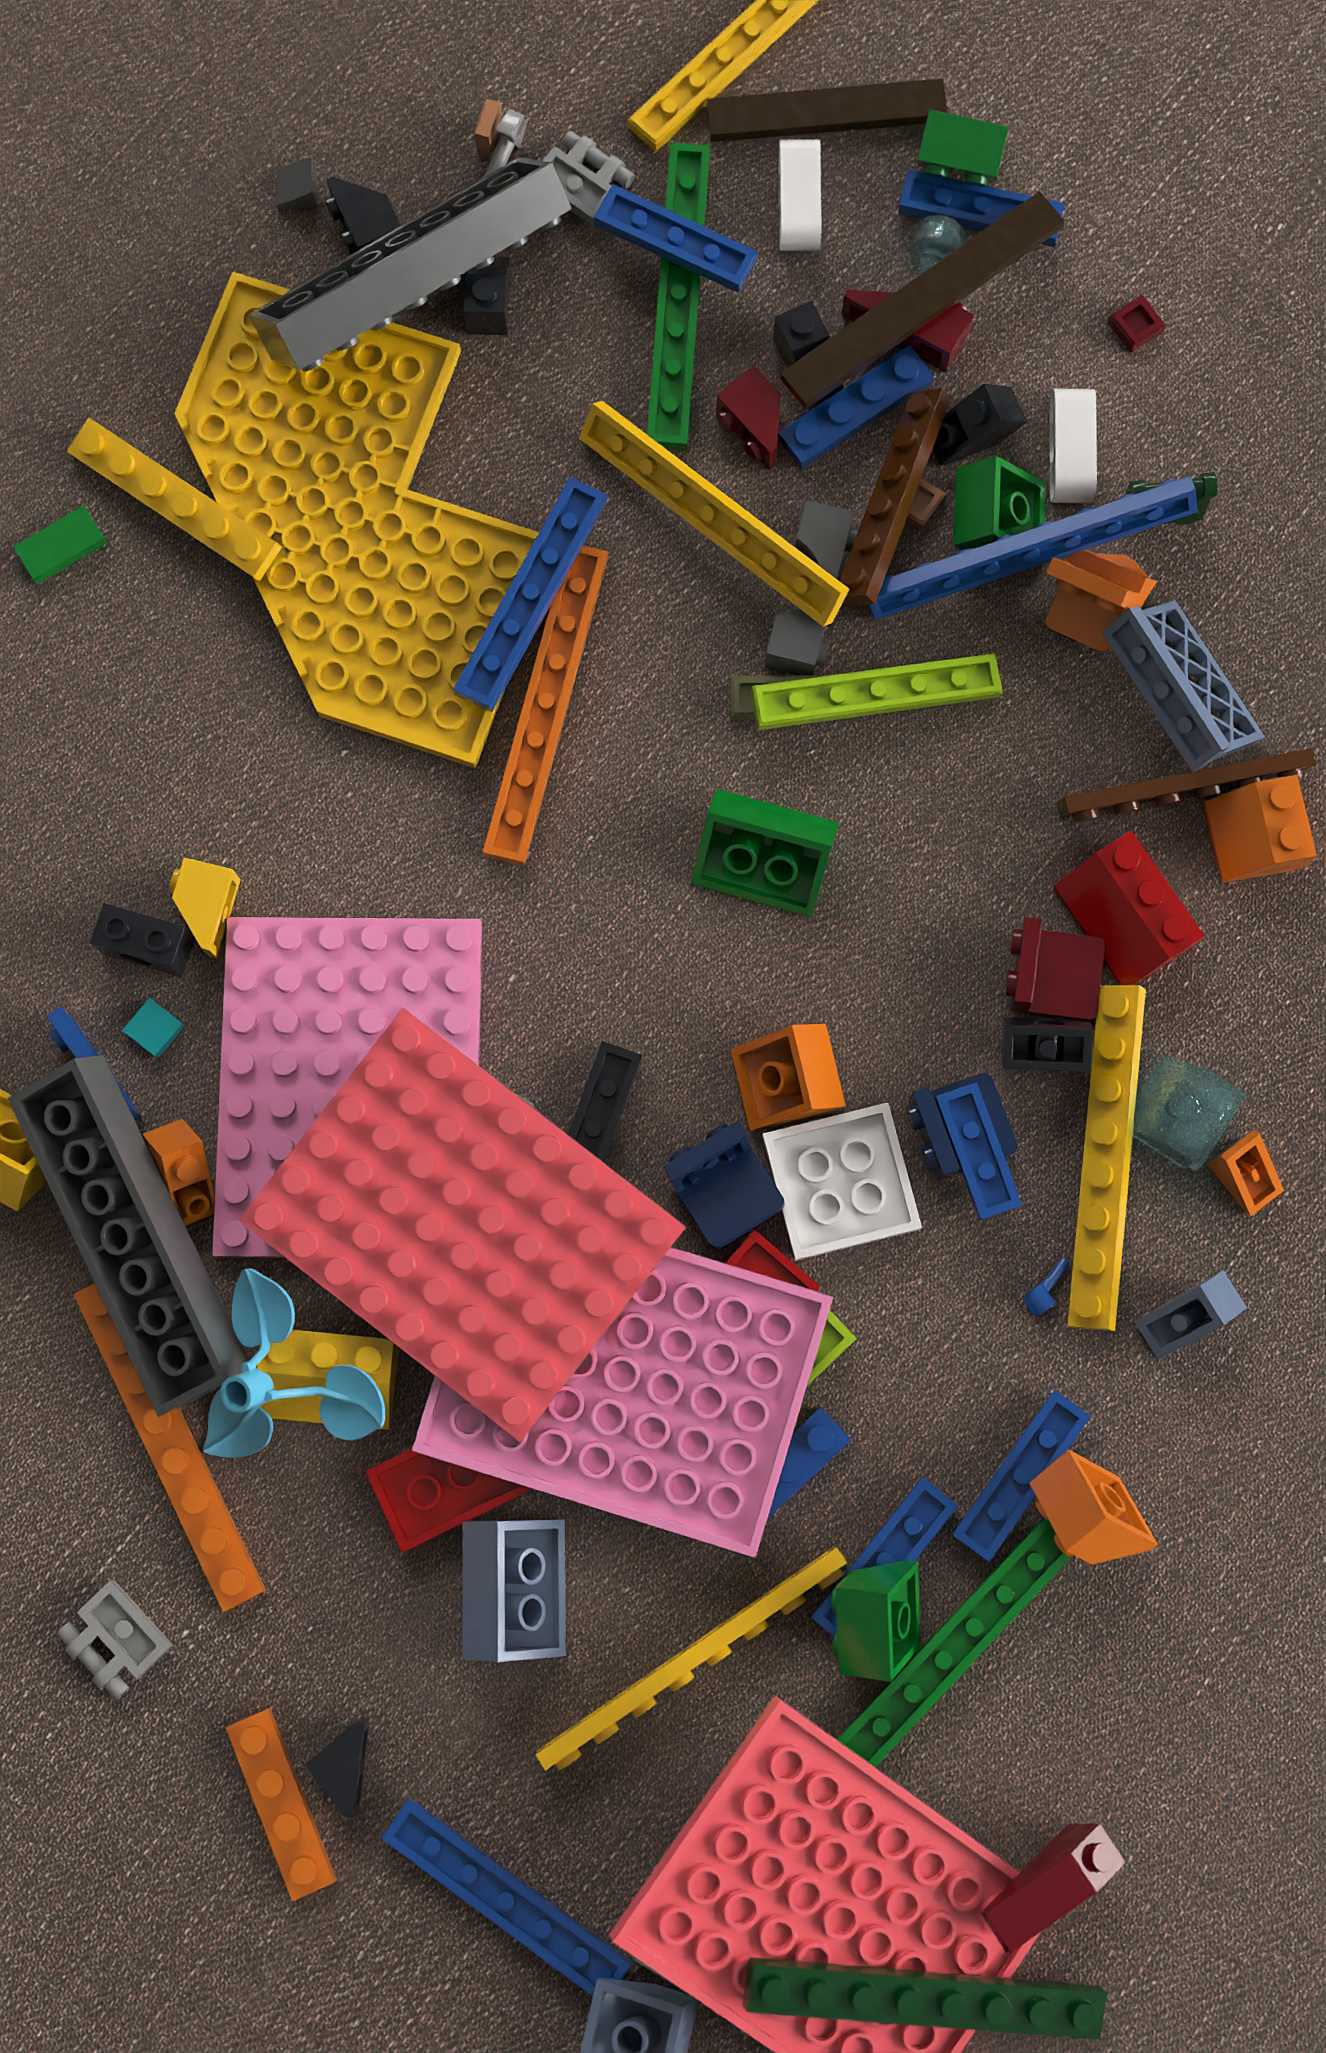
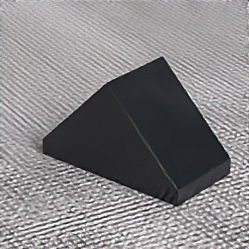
(341, 1767)

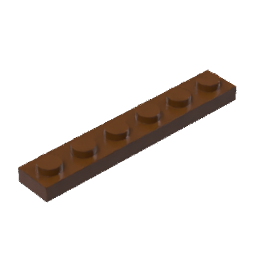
(893, 496)
(1168, 789)

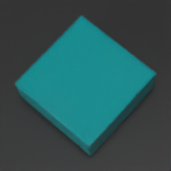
(153, 1028)

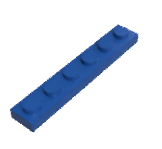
(530, 594)
(503, 1898)

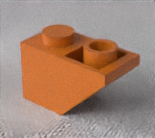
(183, 1168)

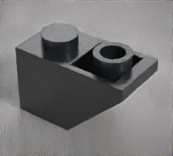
(362, 211)
(978, 423)

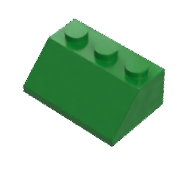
(764, 852)

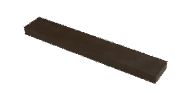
(824, 110)

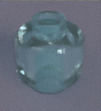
(934, 240)

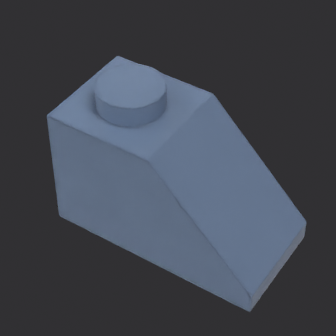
(1191, 1315)

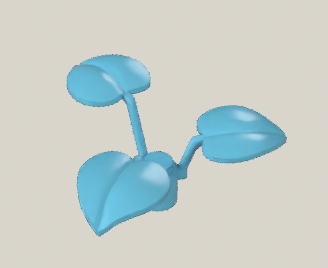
(236, 1422)

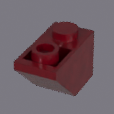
(752, 412)

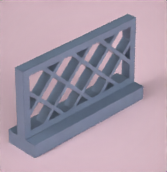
(1164, 683)

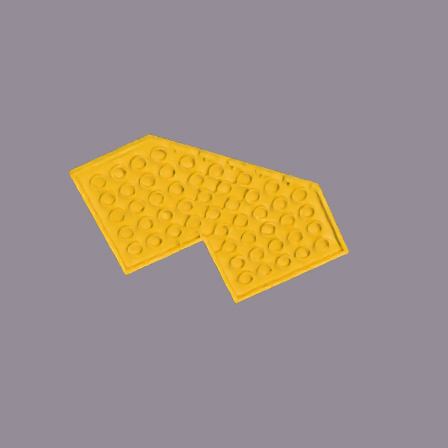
(371, 579)

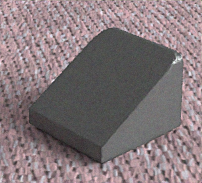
(297, 185)

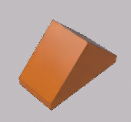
(1248, 1173)

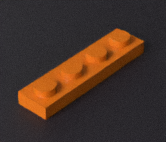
(281, 1804)

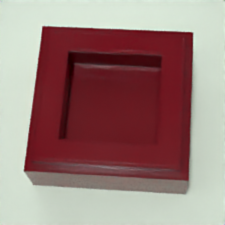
(1136, 323)

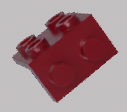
(1055, 972)

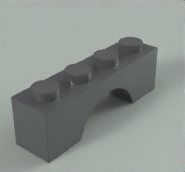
(796, 637)

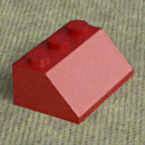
(1130, 907)

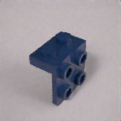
(925, 1116)
(724, 1185)

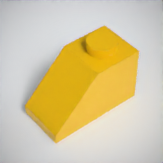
(205, 900)

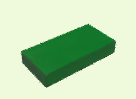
(60, 544)

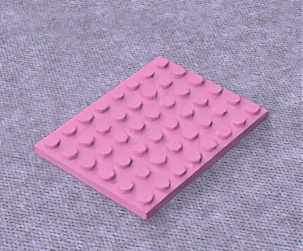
(303, 1015)
(670, 1412)

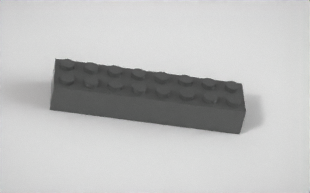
(411, 263)
(129, 1233)

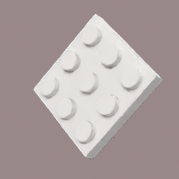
(842, 1181)

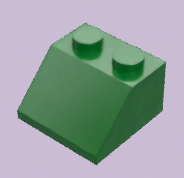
(962, 148)
(995, 502)
(877, 1620)

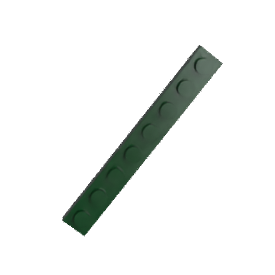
(923, 1998)

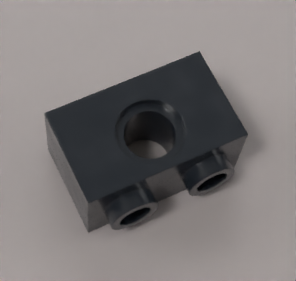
(142, 940)
(1047, 1044)

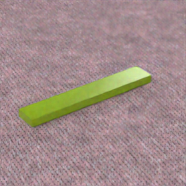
(876, 691)

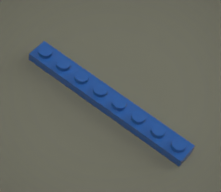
(1036, 547)

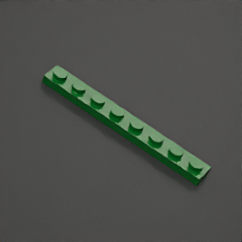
(678, 305)
(955, 1645)

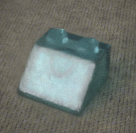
(1184, 1111)

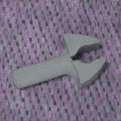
(511, 135)

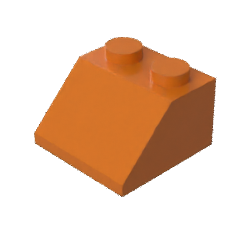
(1260, 829)
(788, 1076)
(1090, 1511)

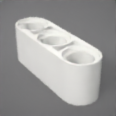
(799, 195)
(1073, 445)

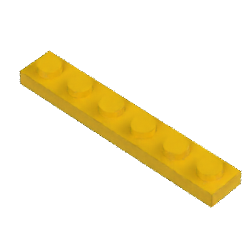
(174, 499)

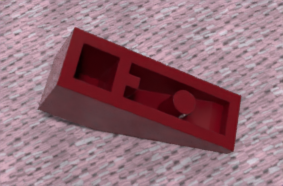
(935, 342)
(1053, 1884)

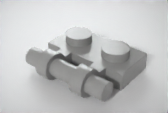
(583, 187)
(123, 1630)

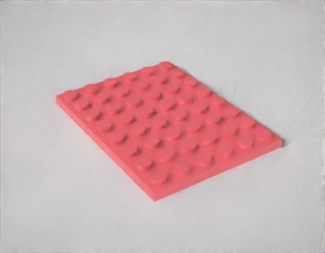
(462, 1224)
(816, 1863)

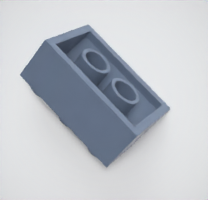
(514, 1590)
(638, 2018)

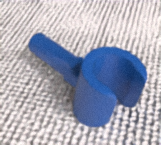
(1039, 1299)

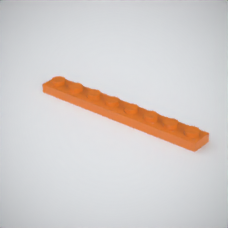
(545, 709)
(179, 1468)

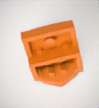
(1094, 594)

